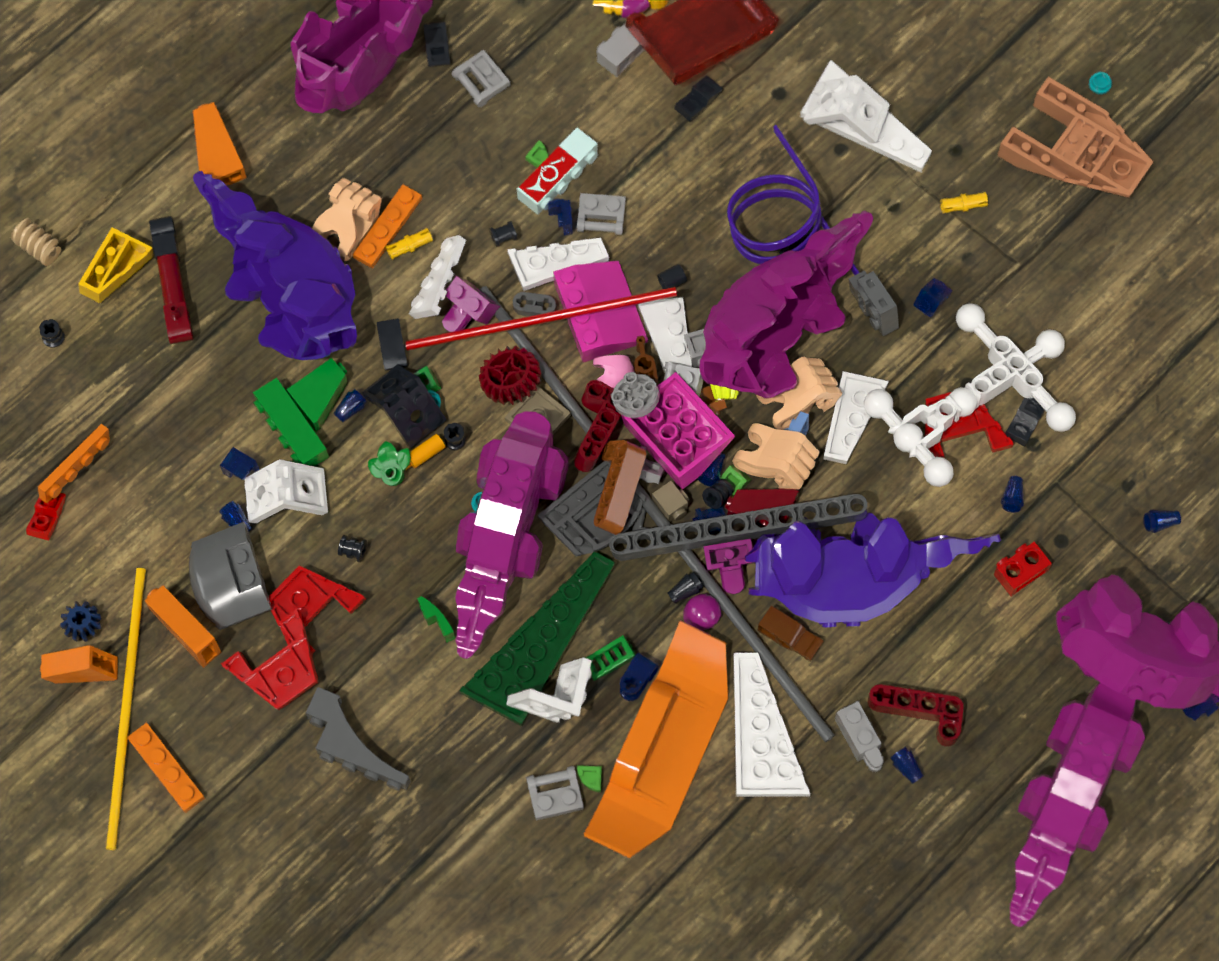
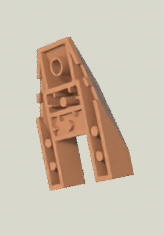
(1087, 154)

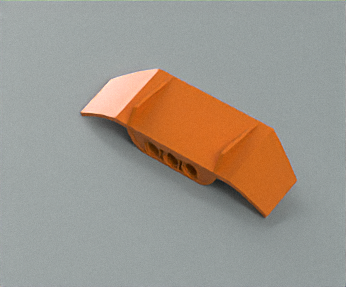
(664, 744)

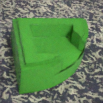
(537, 154)
(590, 777)

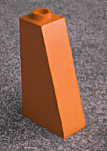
(214, 146)
(183, 625)

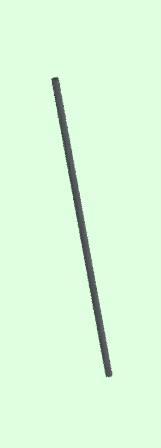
(687, 555)

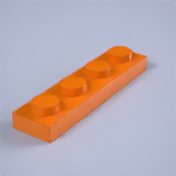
(387, 226)
(69, 468)
(166, 767)

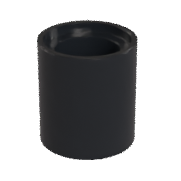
(672, 277)

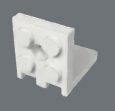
(847, 100)
(280, 487)
(567, 698)

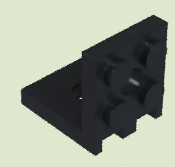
(398, 396)

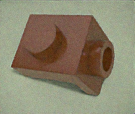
(714, 404)

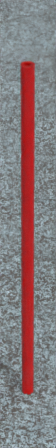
(541, 318)

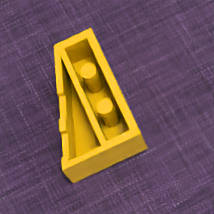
(113, 264)

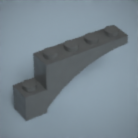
(343, 746)

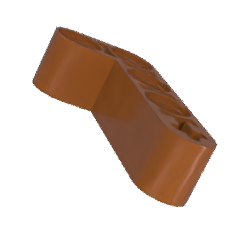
(620, 484)

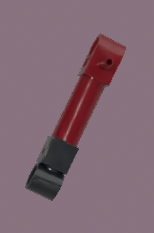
(168, 259)

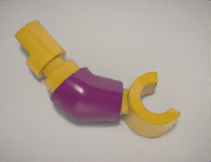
(626, 7)

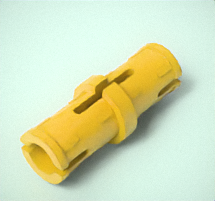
(964, 202)
(409, 243)

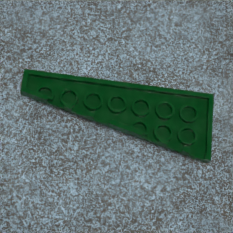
(539, 643)

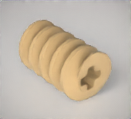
(36, 242)

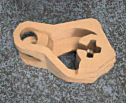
(349, 217)
(812, 387)
(780, 456)

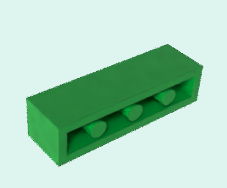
(290, 424)

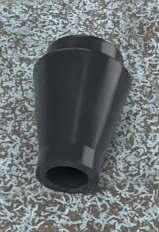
(685, 588)

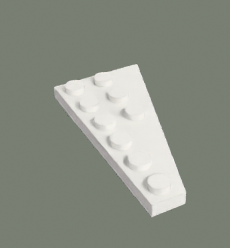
(894, 138)
(762, 744)

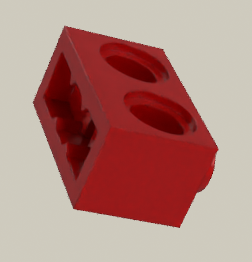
(1025, 572)

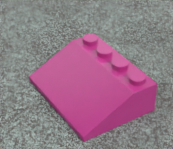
(602, 331)
(680, 432)

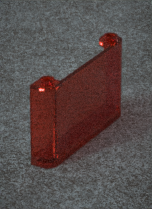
(700, 33)

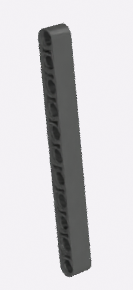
(727, 522)

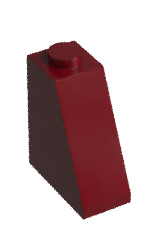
(761, 499)

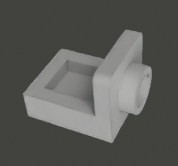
(651, 471)

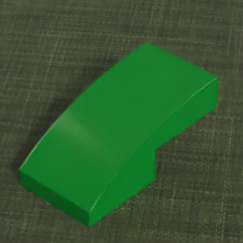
(433, 615)

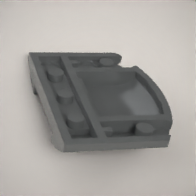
(573, 514)
(227, 577)

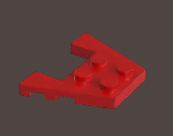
(977, 422)
(309, 595)
(285, 673)

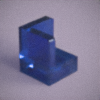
(238, 464)

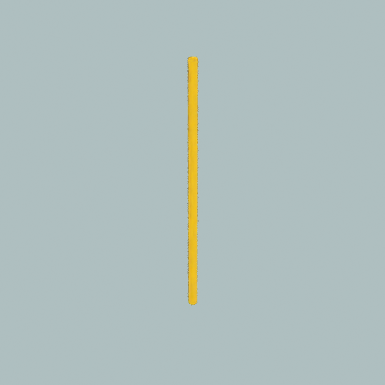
(125, 709)

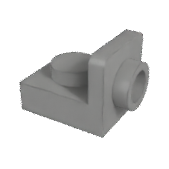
(696, 345)

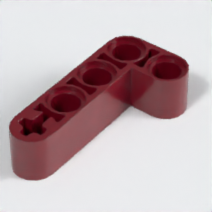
(606, 411)
(915, 709)

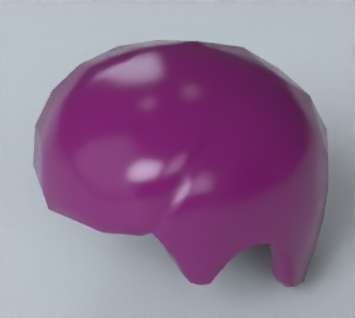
(702, 611)

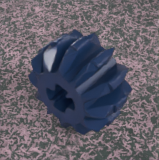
(73, 618)

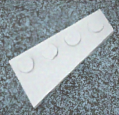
(536, 265)
(433, 285)
(667, 327)
(850, 416)

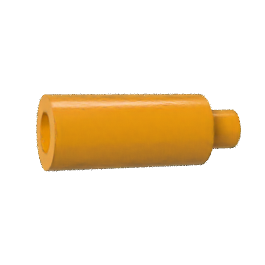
(426, 451)

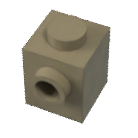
(671, 501)

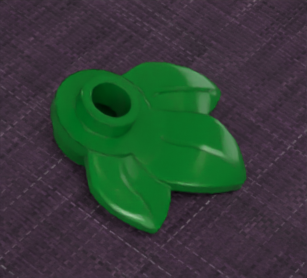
(390, 460)

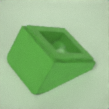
(736, 478)

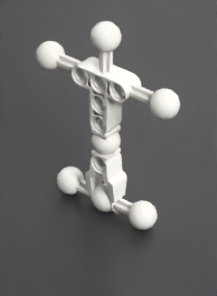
(965, 400)

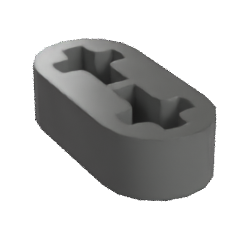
(534, 304)

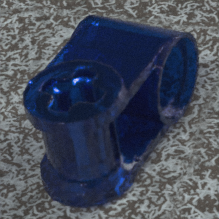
(639, 673)

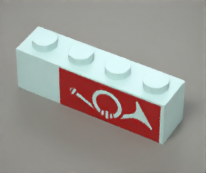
(557, 171)

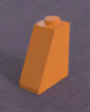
(79, 665)

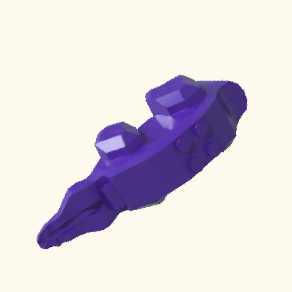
(290, 272)
(846, 578)

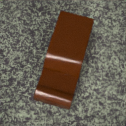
(644, 360)
(789, 633)

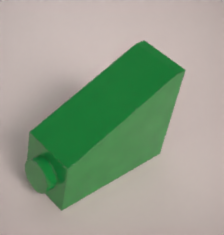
(319, 392)

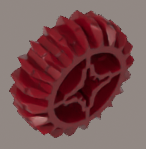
(514, 381)

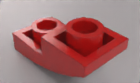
(45, 517)

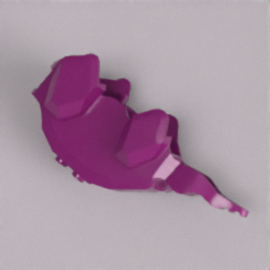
(352, 56)
(772, 305)
(497, 536)
(1139, 651)
(1065, 806)

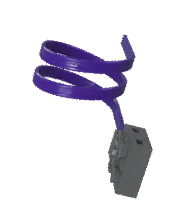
(865, 287)

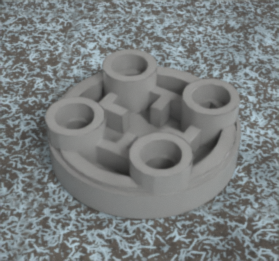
(635, 395)

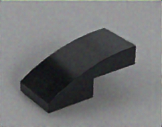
(436, 44)
(699, 98)
(391, 344)
(1025, 421)

